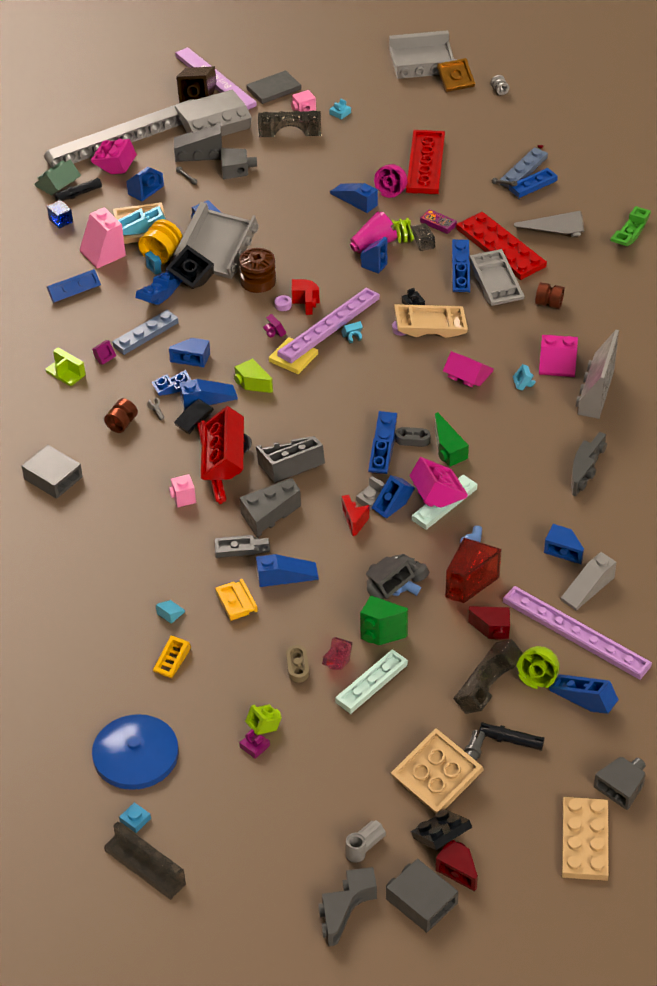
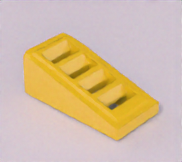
(177, 643)

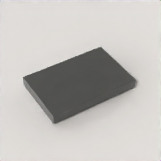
(273, 87)

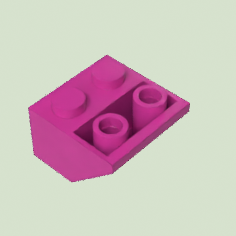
(114, 156)

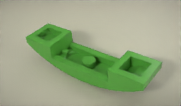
(632, 228)

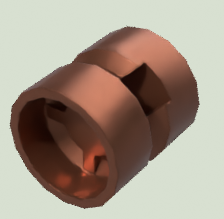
(549, 295)
(120, 415)

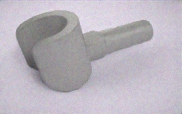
(155, 407)

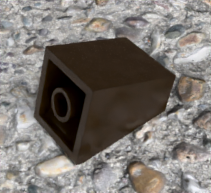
(196, 83)

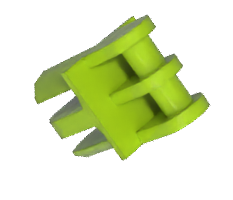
(403, 230)

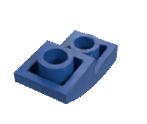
(167, 385)

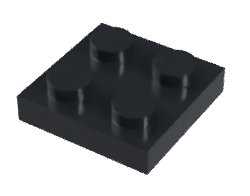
(441, 829)

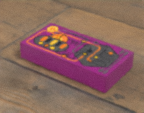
(438, 221)

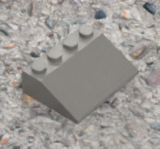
(217, 108)
(598, 378)

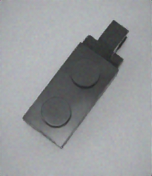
(240, 546)

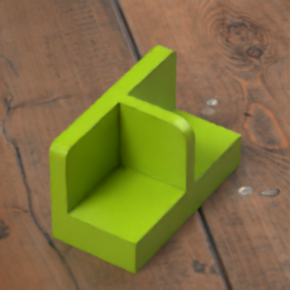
(66, 367)

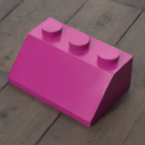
(436, 483)

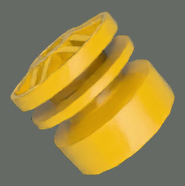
(161, 240)

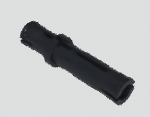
(71, 192)
(511, 736)

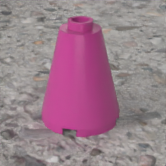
(374, 229)

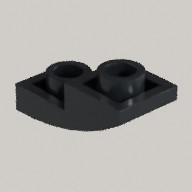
(193, 415)

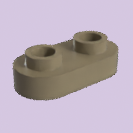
(297, 667)

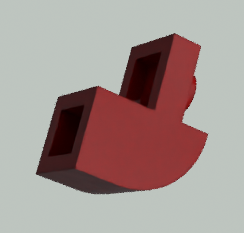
(305, 293)

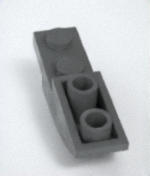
(585, 462)

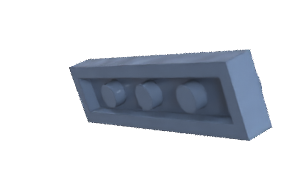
(525, 166)
(145, 332)

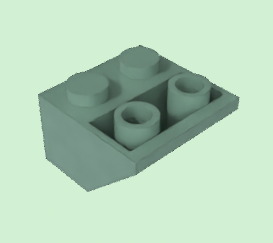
(57, 177)

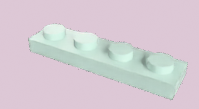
(428, 515)
(371, 681)

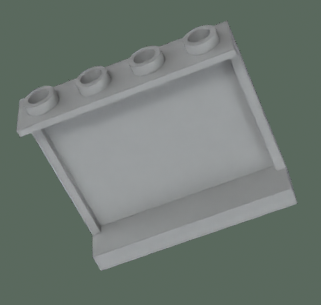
(419, 53)
(219, 238)

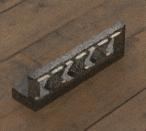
(146, 861)

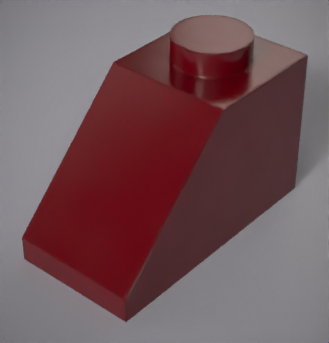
(491, 621)
(457, 864)

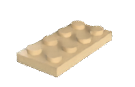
(585, 839)

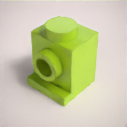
(266, 716)

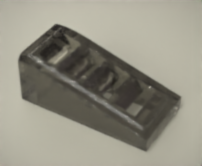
(423, 236)

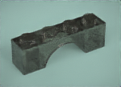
(271, 122)
(475, 692)

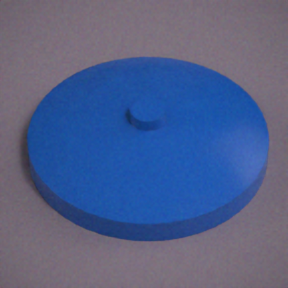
(135, 752)

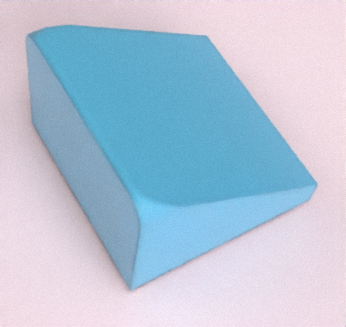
(169, 611)

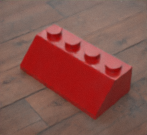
(222, 445)

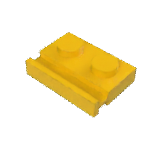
(236, 599)

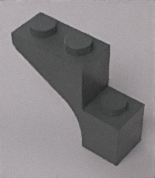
(337, 906)

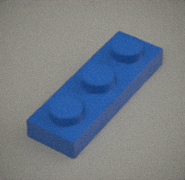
(533, 182)
(73, 285)

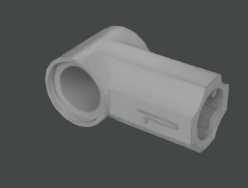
(359, 843)

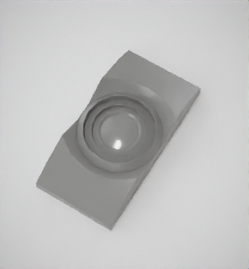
(496, 277)

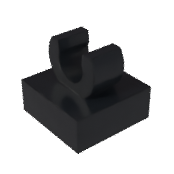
(412, 298)

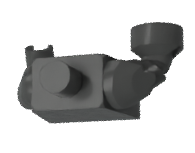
(392, 574)

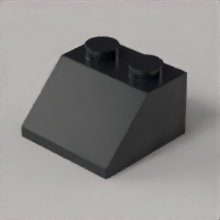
(191, 267)

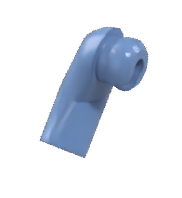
(475, 535)
(409, 586)

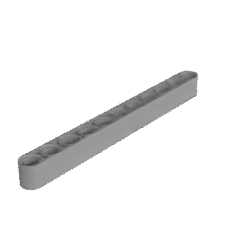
(133, 130)

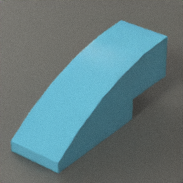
(140, 222)

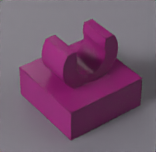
(274, 327)
(104, 352)
(254, 744)

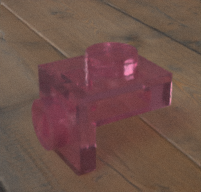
(338, 654)

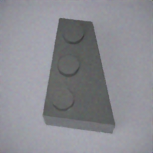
(199, 145)
(290, 458)
(270, 504)

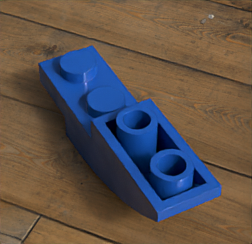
(460, 266)
(160, 289)
(383, 442)

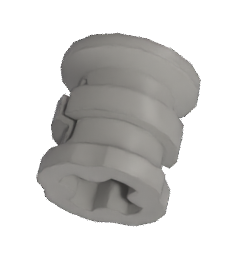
(500, 85)

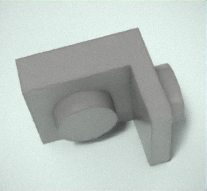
(370, 494)

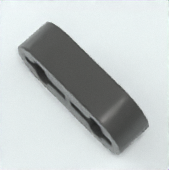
(412, 436)

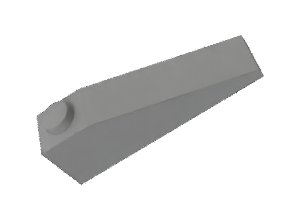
(564, 224)

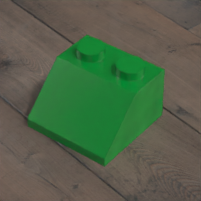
(383, 621)

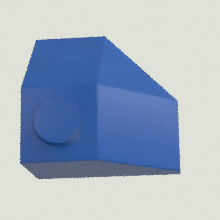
(145, 183)

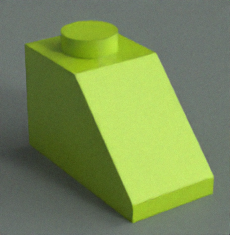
(253, 377)

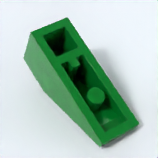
(451, 446)

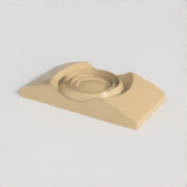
(430, 319)

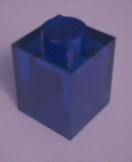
(60, 214)

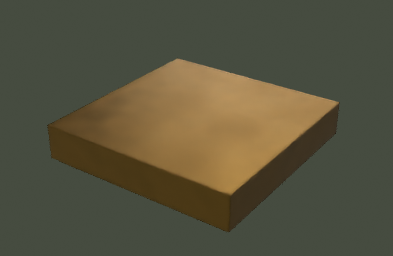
(456, 75)

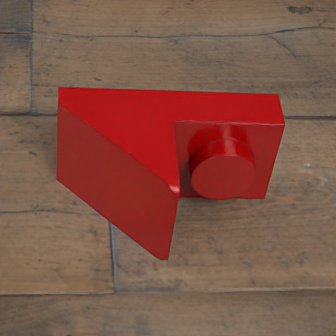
(355, 516)

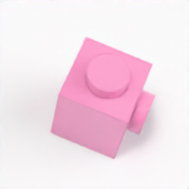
(303, 101)
(182, 490)

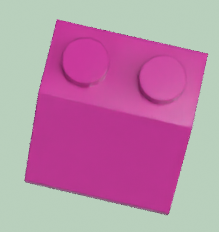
(558, 355)
(466, 369)

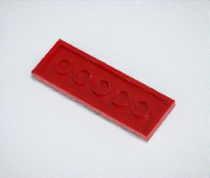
(425, 162)
(492, 236)

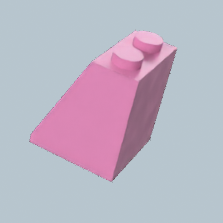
(103, 239)

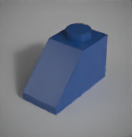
(375, 256)
(190, 352)
(393, 496)
(563, 544)

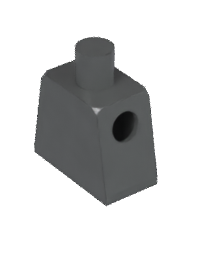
(236, 163)
(621, 780)

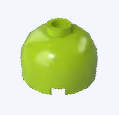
(538, 667)

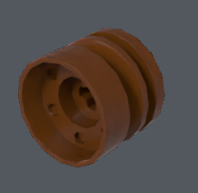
(257, 270)

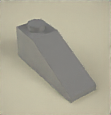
(590, 581)

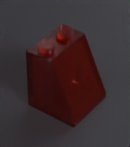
(472, 570)

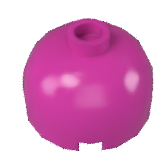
(390, 180)

